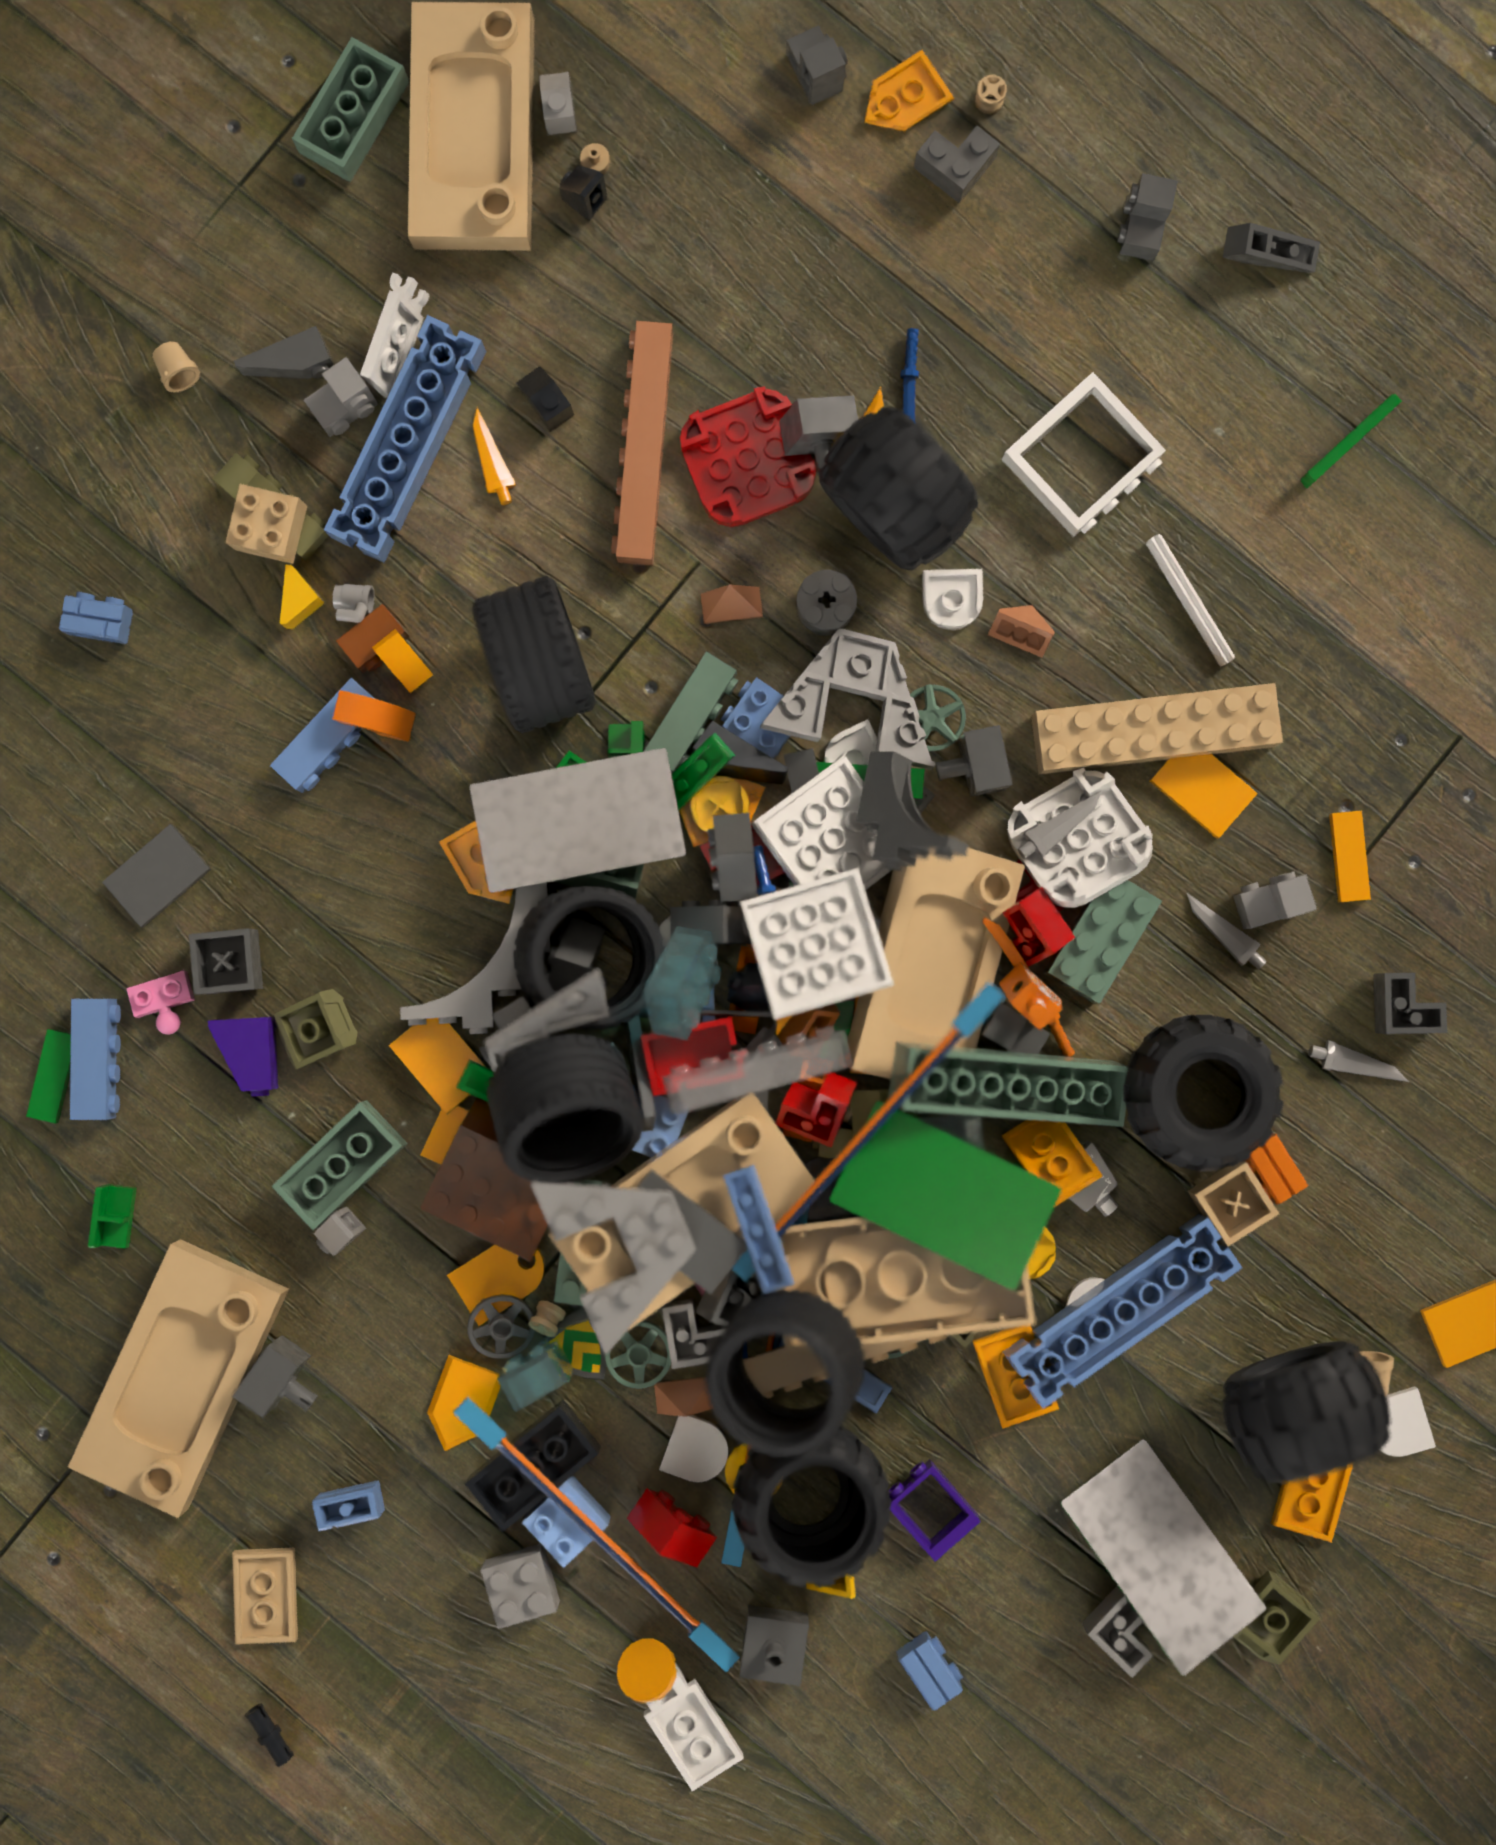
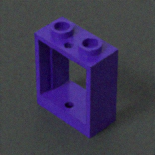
(953, 1531)

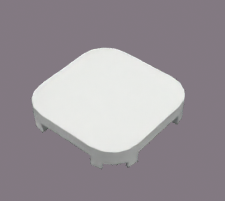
(1097, 853)

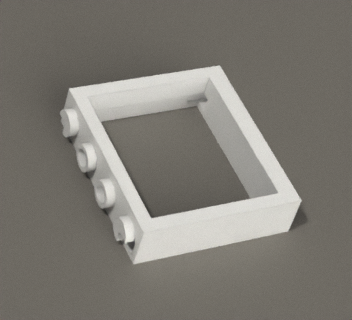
(1045, 494)

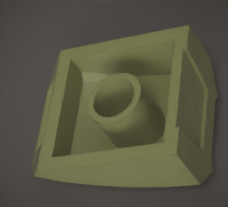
(315, 1028)
(1283, 1622)

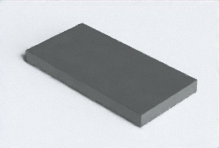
(715, 1243)

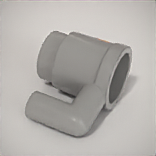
(353, 602)

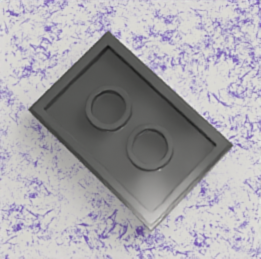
(156, 875)

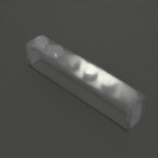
(757, 1071)

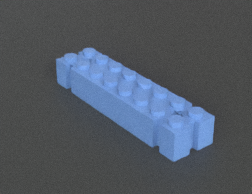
(405, 439)
(1122, 1310)

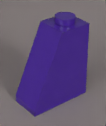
(249, 1052)

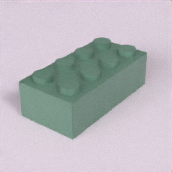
(351, 109)
(1103, 940)
(339, 1164)

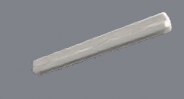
(1190, 600)

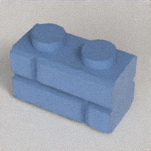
(95, 618)
(348, 1505)
(929, 1670)

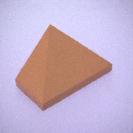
(731, 604)
(1023, 629)
(682, 1397)

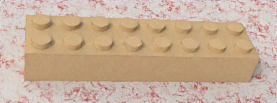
(1156, 728)

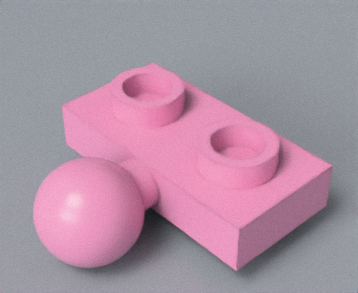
(160, 997)

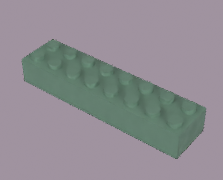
(1013, 1085)

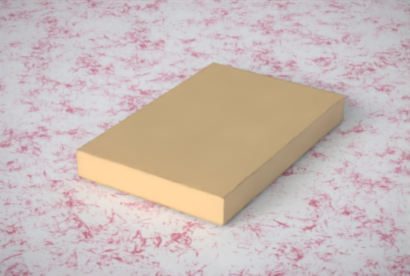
(265, 1596)

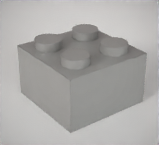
(520, 1585)

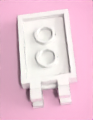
(394, 334)
(692, 1732)

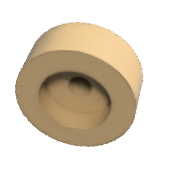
(595, 157)

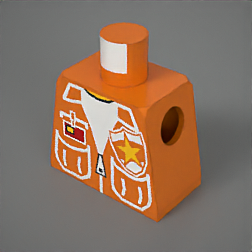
(1033, 999)

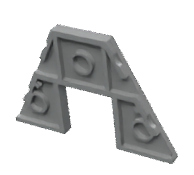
(860, 667)
(573, 1006)
(651, 1231)

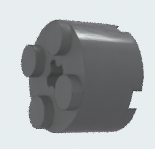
(828, 585)

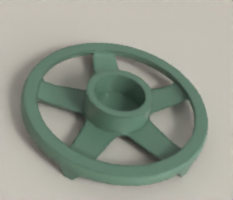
(933, 717)
(639, 1355)

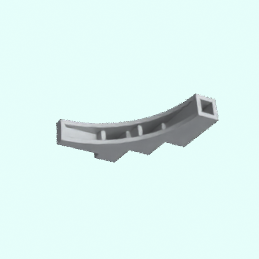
(475, 999)

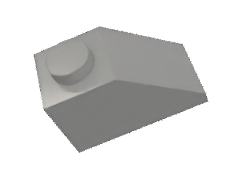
(557, 103)
(338, 1231)

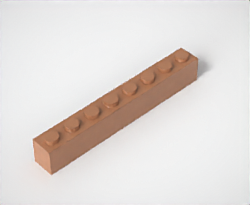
(644, 443)

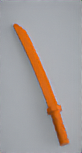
(1015, 958)

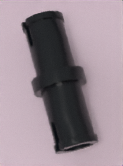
(269, 1735)

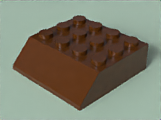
(482, 1193)

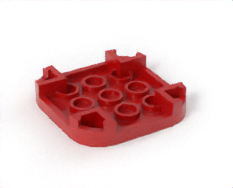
(741, 459)

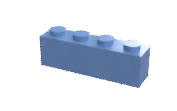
(317, 745)
(94, 1059)

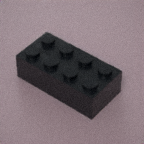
(554, 1444)

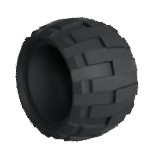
(898, 487)
(1154, 1080)
(1307, 1412)
(823, 1549)

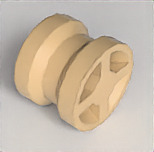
(994, 87)
(547, 1318)

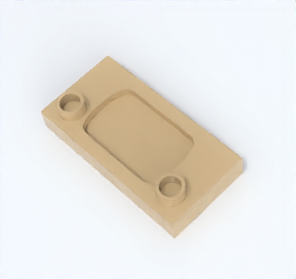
(471, 126)
(934, 953)
(695, 1164)
(894, 1285)
(178, 1378)

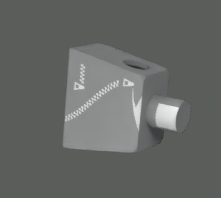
(1098, 1191)

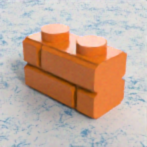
(1276, 1171)

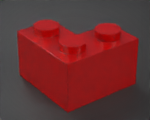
(1037, 926)
(817, 1113)
(671, 1529)

